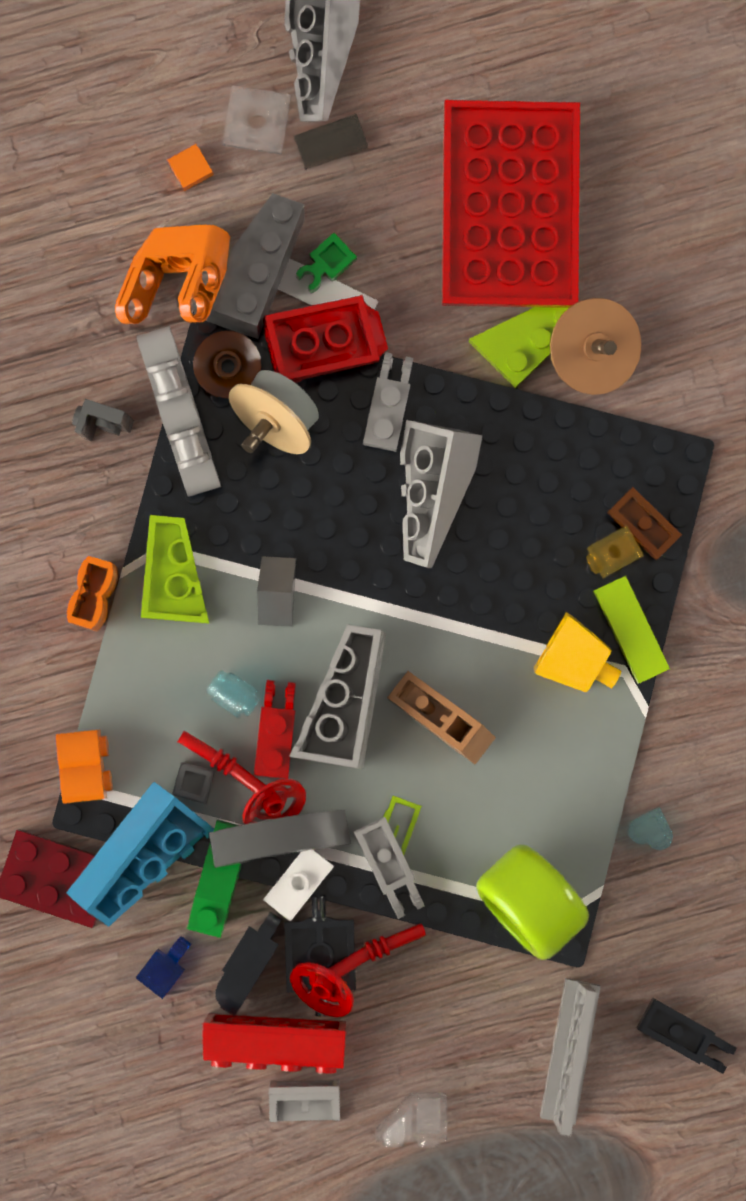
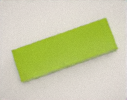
(631, 630)

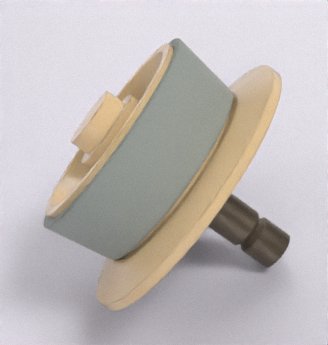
(274, 412)

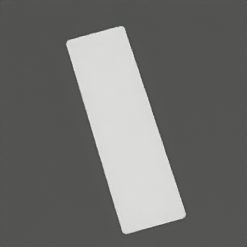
(327, 292)

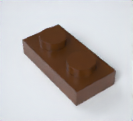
(645, 523)

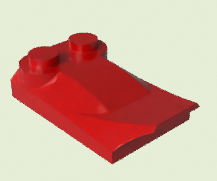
(324, 338)

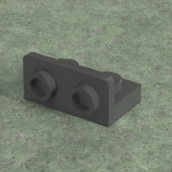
(95, 414)

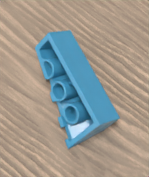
(137, 854)

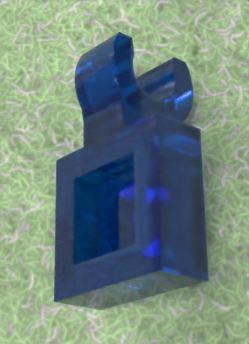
(163, 969)

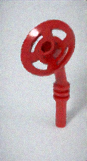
(265, 794)
(328, 981)

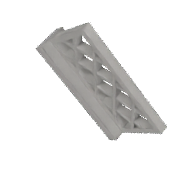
(570, 1054)

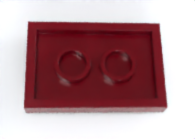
(40, 875)

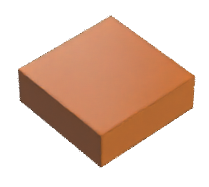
(190, 167)

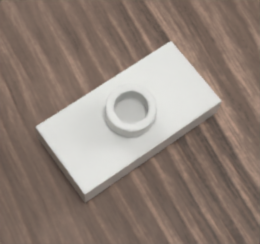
(298, 883)

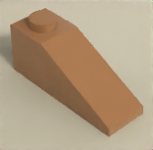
(442, 717)

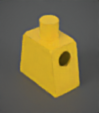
(576, 657)

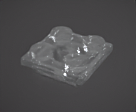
(250, 102)

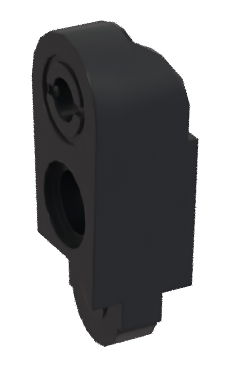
(246, 965)

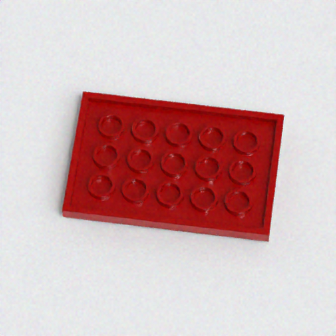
(511, 203)

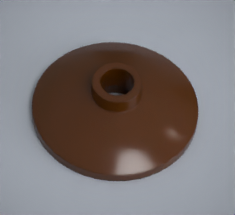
(223, 348)

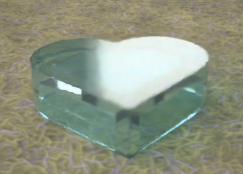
(651, 829)

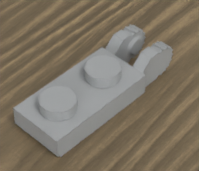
(388, 406)
(387, 863)

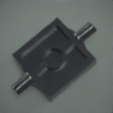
(319, 942)

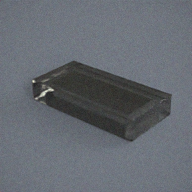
(330, 141)

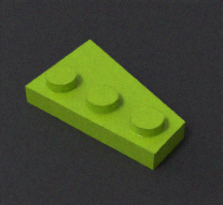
(519, 343)
(170, 575)

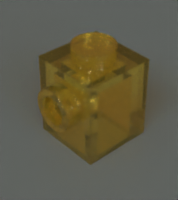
(613, 552)

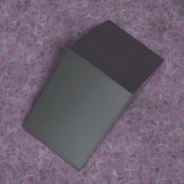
(276, 591)

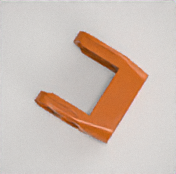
(175, 251)

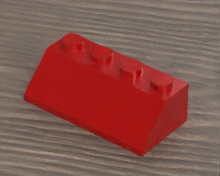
(274, 1042)

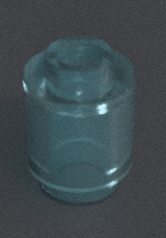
(233, 694)

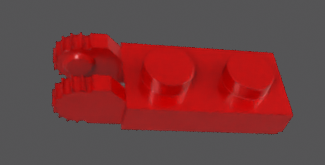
(275, 734)

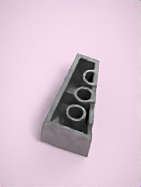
(257, 267)

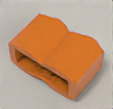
(95, 585)
(82, 766)

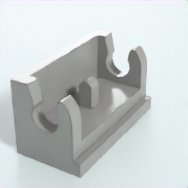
(304, 1100)

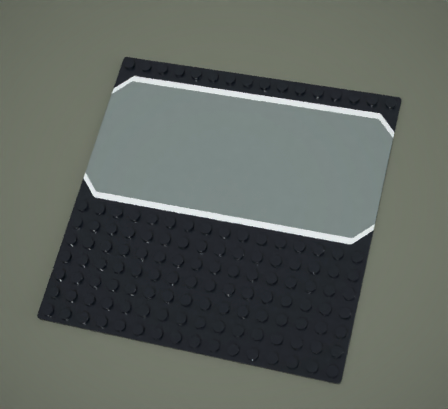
(460, 627)

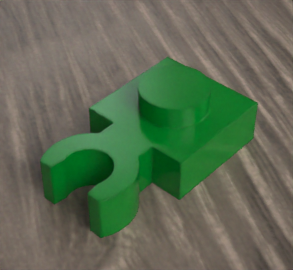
(329, 259)

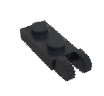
(682, 1034)

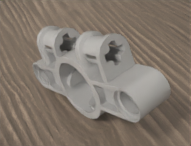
(178, 411)

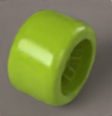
(532, 901)

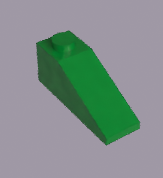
(214, 894)

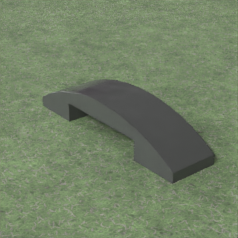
(279, 837)

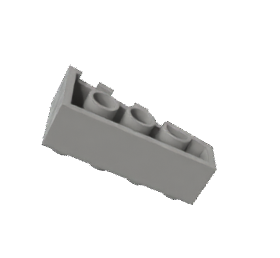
(345, 702)

